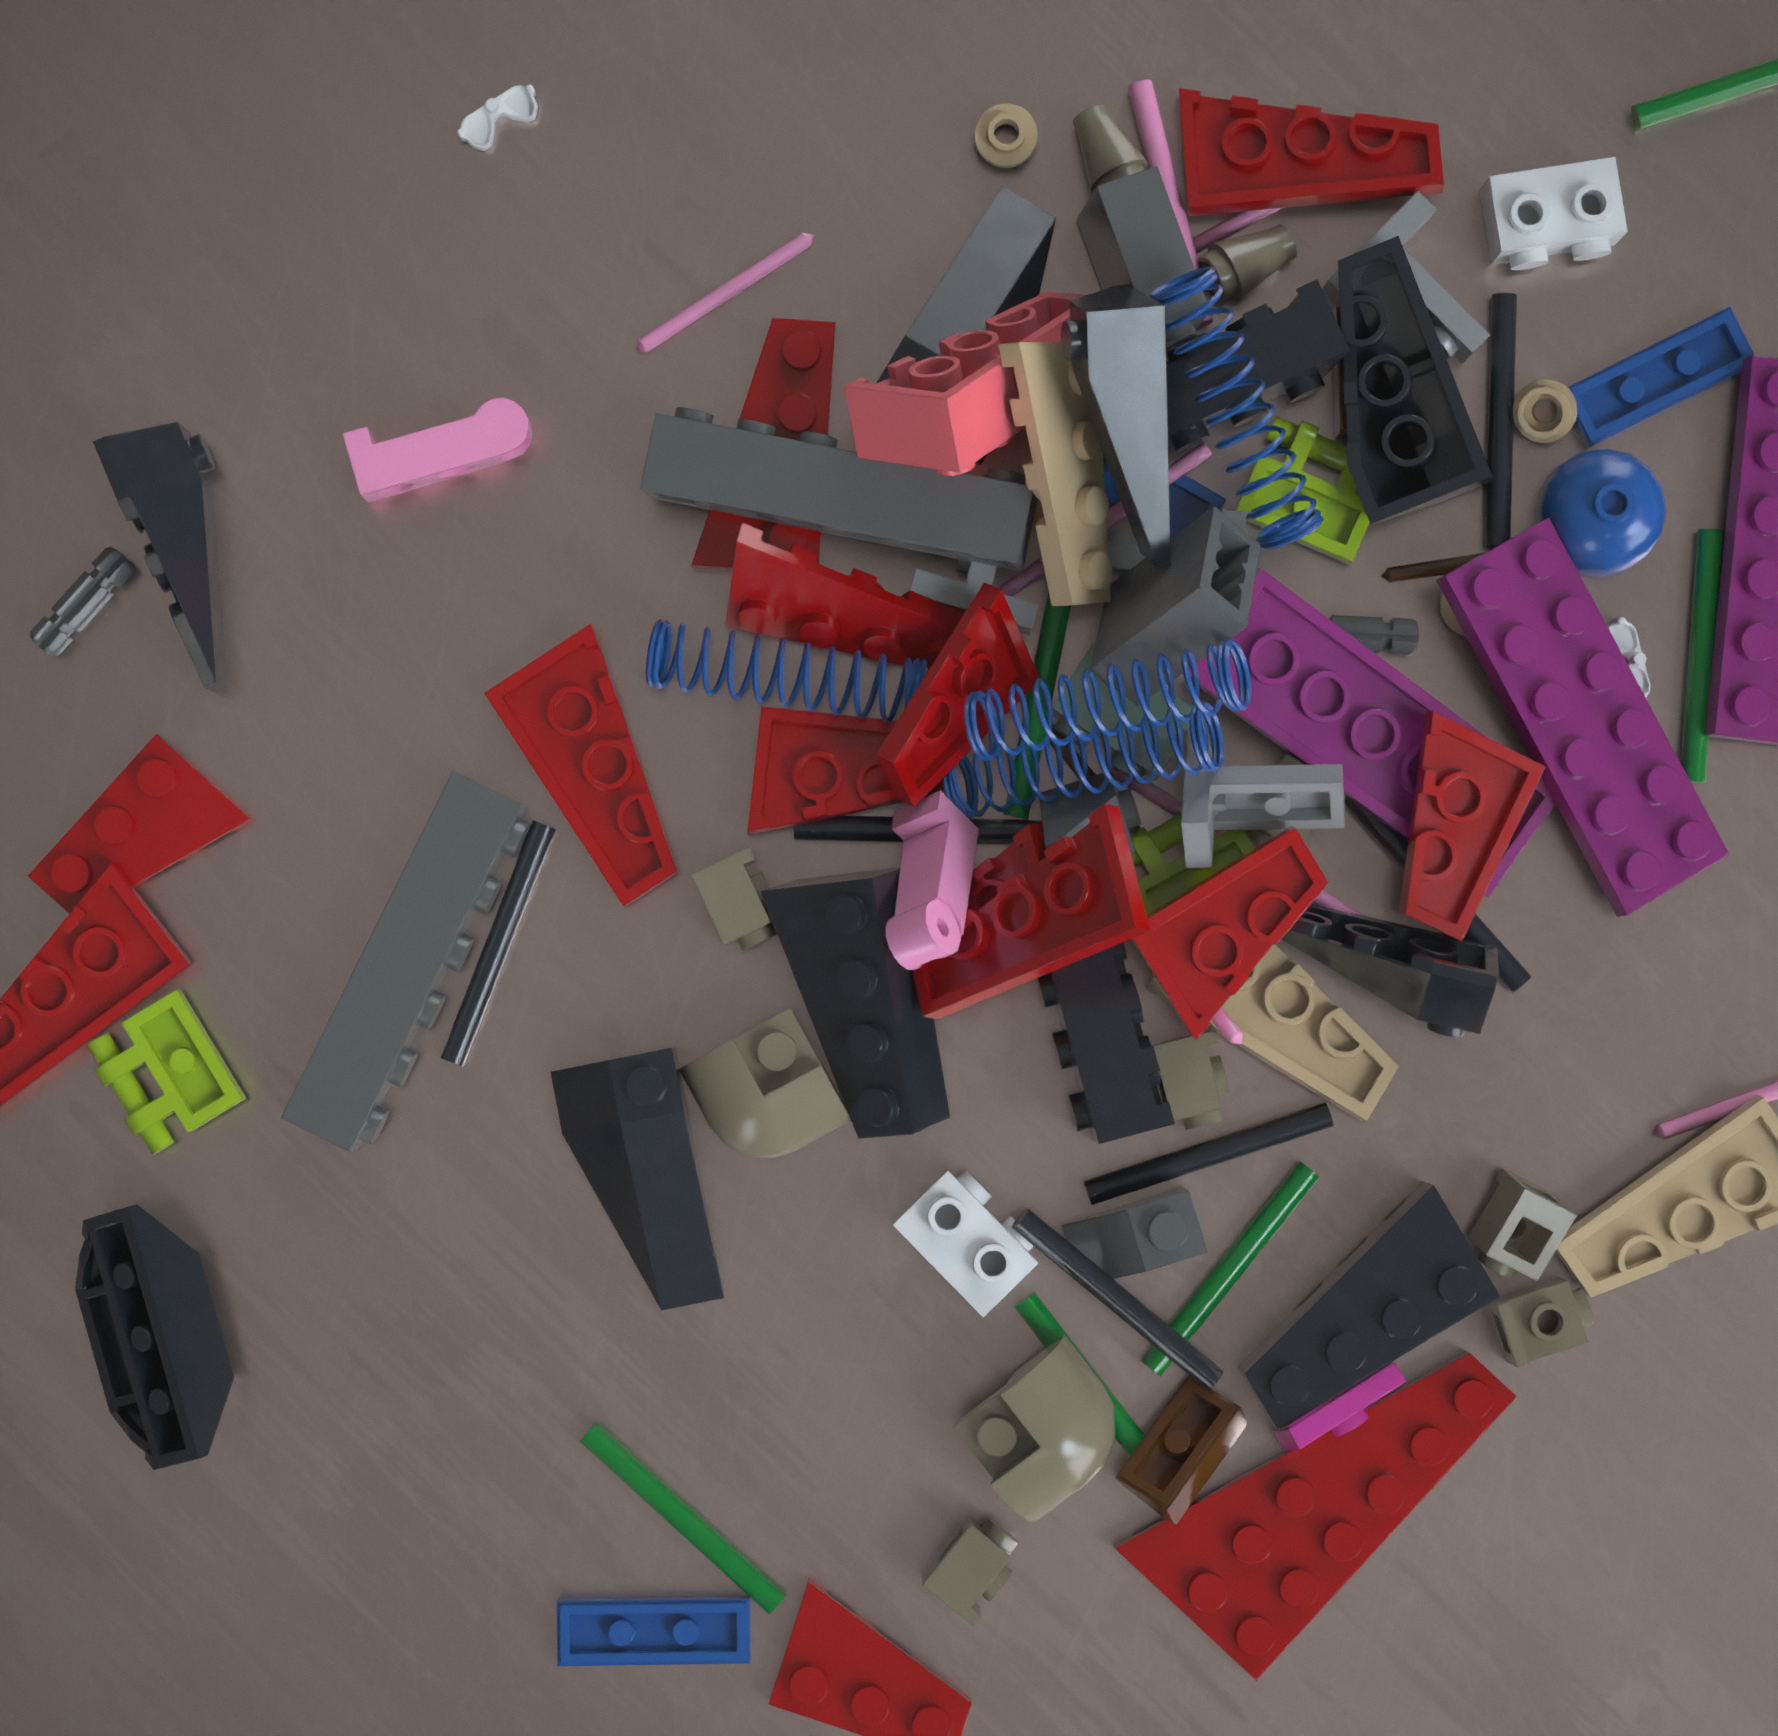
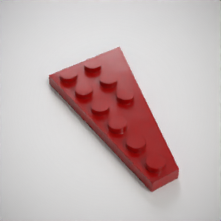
(1294, 1529)

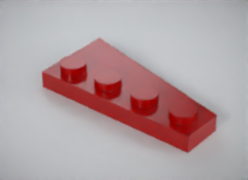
(794, 396)
(805, 602)
(1043, 920)
(83, 979)

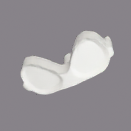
(515, 103)
(1629, 645)

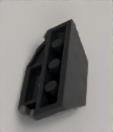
(153, 1335)

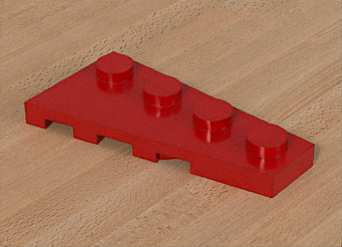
(1285, 157)
(583, 752)

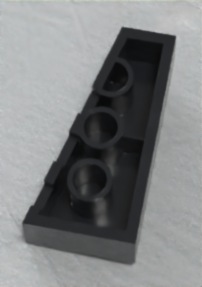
(1289, 353)
(862, 999)
(1105, 1047)
(1380, 1304)

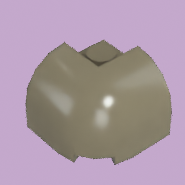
(766, 1090)
(1043, 1431)

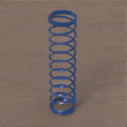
(1284, 529)
(659, 654)
(1222, 685)
(1199, 741)

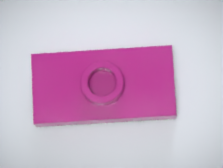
(1342, 1411)

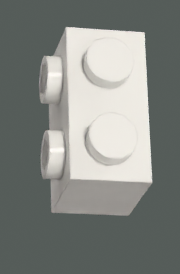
(1553, 213)
(966, 1240)

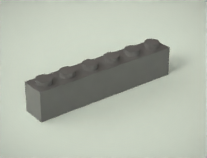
(836, 492)
(406, 962)

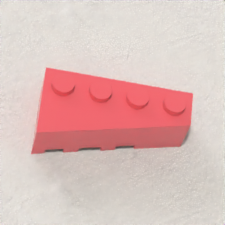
(954, 404)

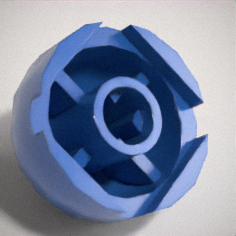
(1603, 510)

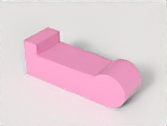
(490, 437)
(932, 880)

